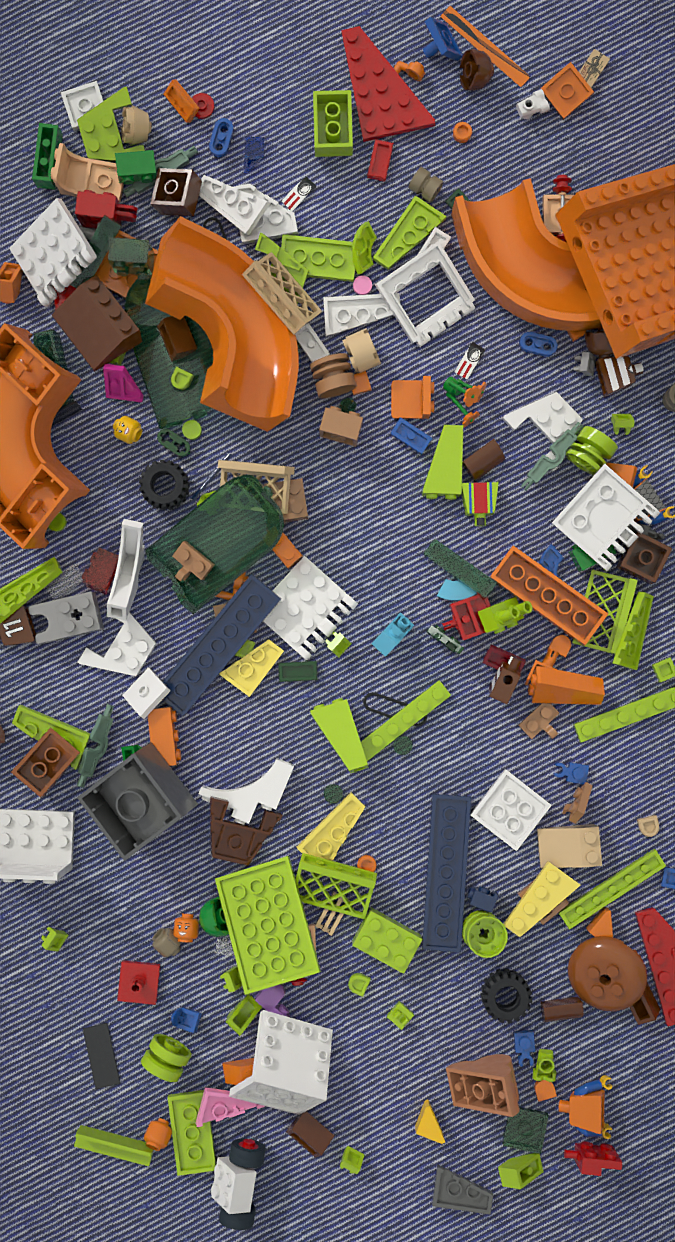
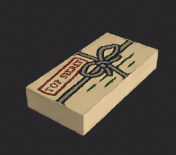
(593, 67)

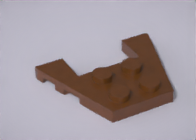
(237, 841)

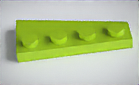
(25, 587)

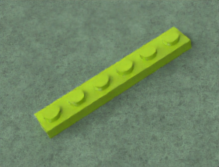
(625, 715)
(404, 719)
(612, 888)

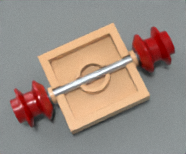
(554, 203)

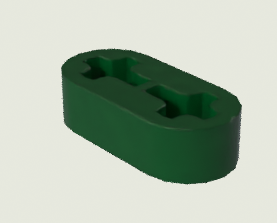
(171, 446)

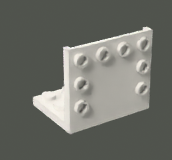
(36, 844)
(288, 1065)

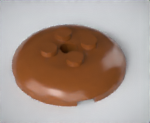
(612, 958)

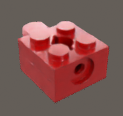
(93, 206)

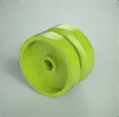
(166, 1058)

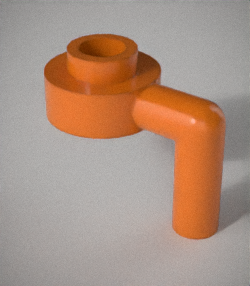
(413, 69)
(237, 584)

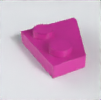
(120, 384)

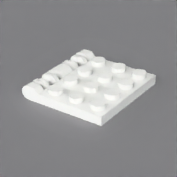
(50, 252)
(602, 515)
(305, 603)

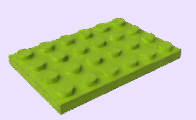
(267, 925)

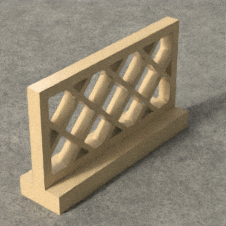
(273, 293)
(261, 470)

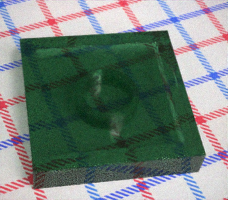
(526, 1130)

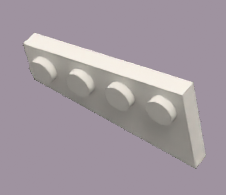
(237, 206)
(354, 311)

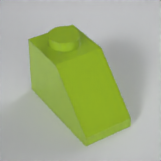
(520, 1170)

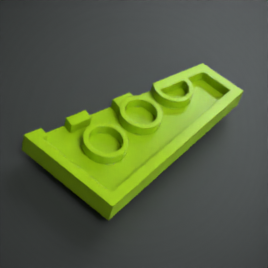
(411, 228)
(632, 640)
(37, 724)

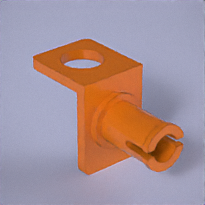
(548, 662)

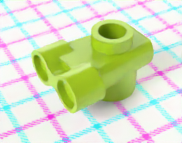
(545, 1066)

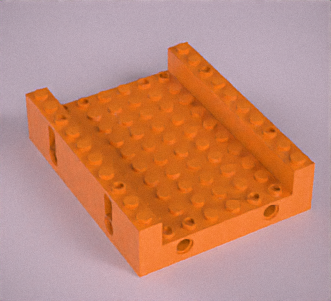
(627, 256)

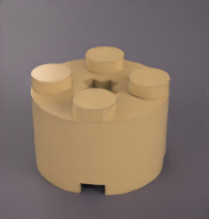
(363, 351)

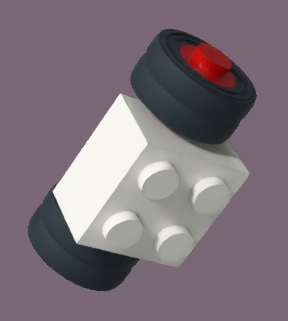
(236, 1181)

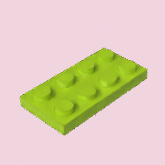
(322, 256)
(192, 1144)

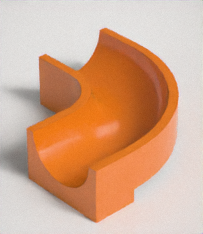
(522, 261)
(251, 346)
(31, 476)

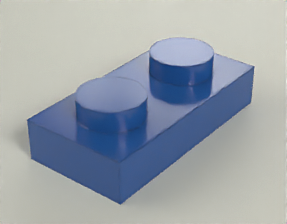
(411, 436)

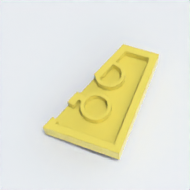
(252, 668)

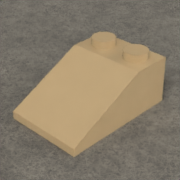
(570, 846)

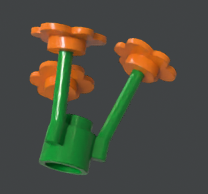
(472, 395)

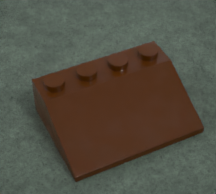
(97, 324)

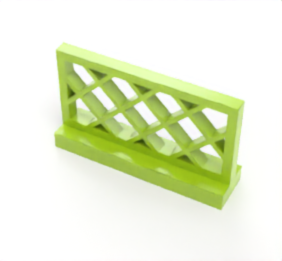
(622, 610)
(340, 872)

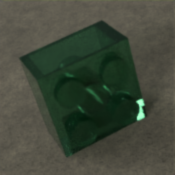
(131, 256)

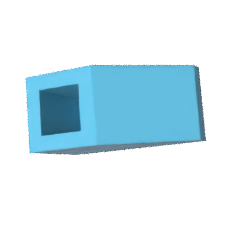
(392, 634)

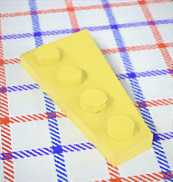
(333, 830)
(541, 897)

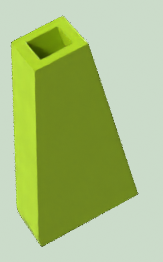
(446, 466)
(340, 730)

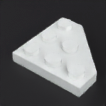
(273, 222)

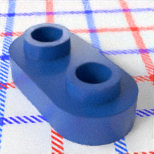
(221, 139)
(538, 342)

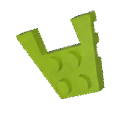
(101, 131)
(295, 268)

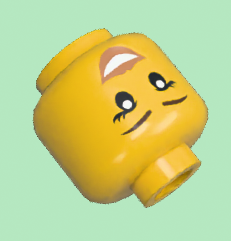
(127, 429)

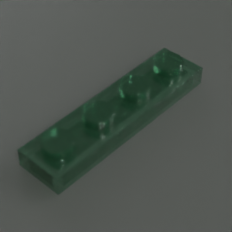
(100, 245)
(460, 568)

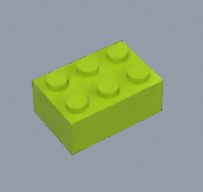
(333, 123)
(387, 940)

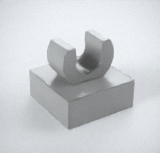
(587, 364)

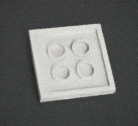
(510, 809)

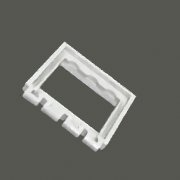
(410, 272)

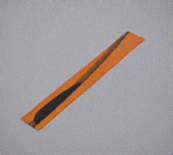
(482, 43)

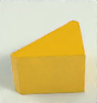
(428, 1125)

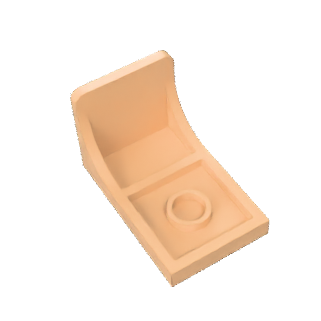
(78, 173)

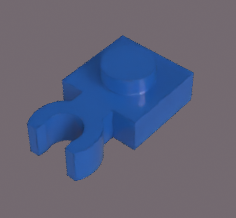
(574, 772)
(524, 1044)

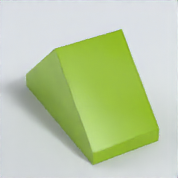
(243, 1014)

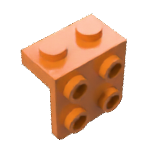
(412, 398)

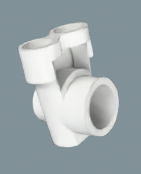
(533, 105)

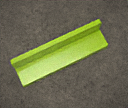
(113, 1145)

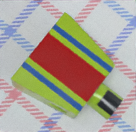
(479, 500)

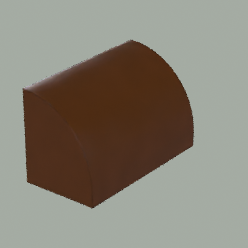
(176, 337)
(483, 460)
(646, 1008)
(561, 1009)
(310, 1134)

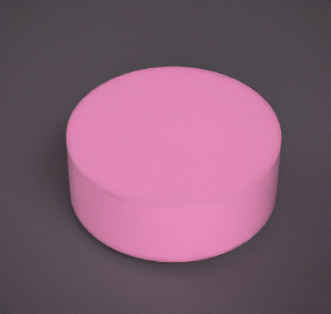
(362, 285)

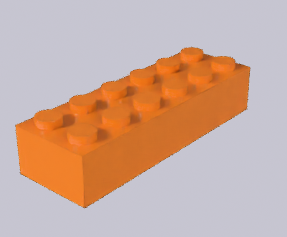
(549, 595)

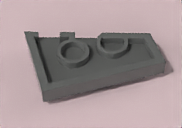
(459, 1193)

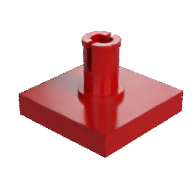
(139, 982)

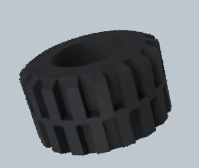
(153, 473)
(512, 1010)

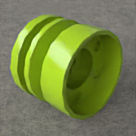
(591, 450)
(493, 940)

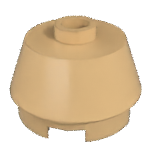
(135, 125)

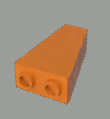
(565, 687)

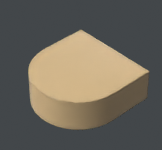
(648, 825)

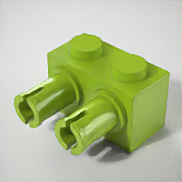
(503, 614)

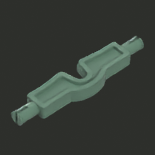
(174, 161)
(559, 449)
(92, 755)

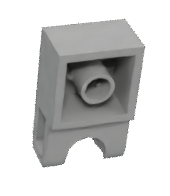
(63, 620)

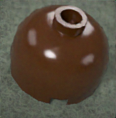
(476, 70)
(598, 344)

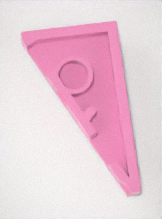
(218, 1105)

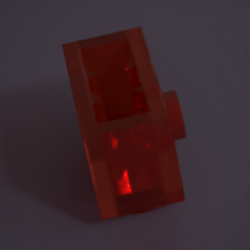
(101, 570)

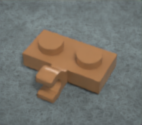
(192, 562)
(539, 720)
(578, 806)

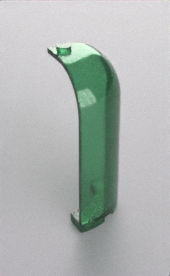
(169, 403)
(228, 528)

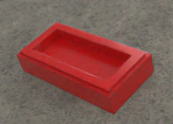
(380, 160)

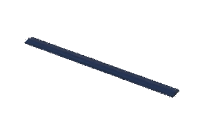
(209, 478)

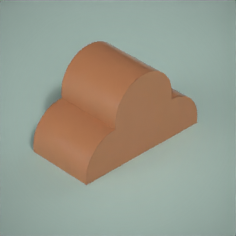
(485, 1085)

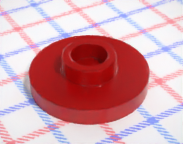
(205, 104)

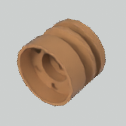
(332, 372)

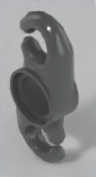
(647, 531)

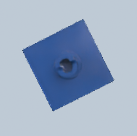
(442, 41)

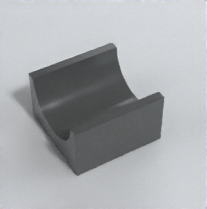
(137, 801)

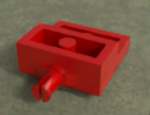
(466, 616)
(593, 1158)

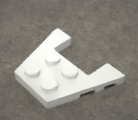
(550, 415)
(127, 651)

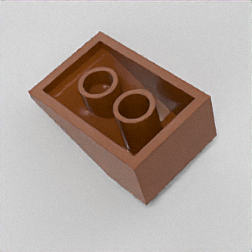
(45, 763)

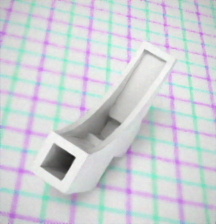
(128, 567)
(245, 799)

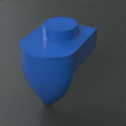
(186, 1019)

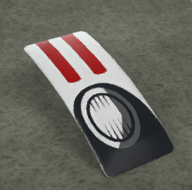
(298, 193)
(469, 360)

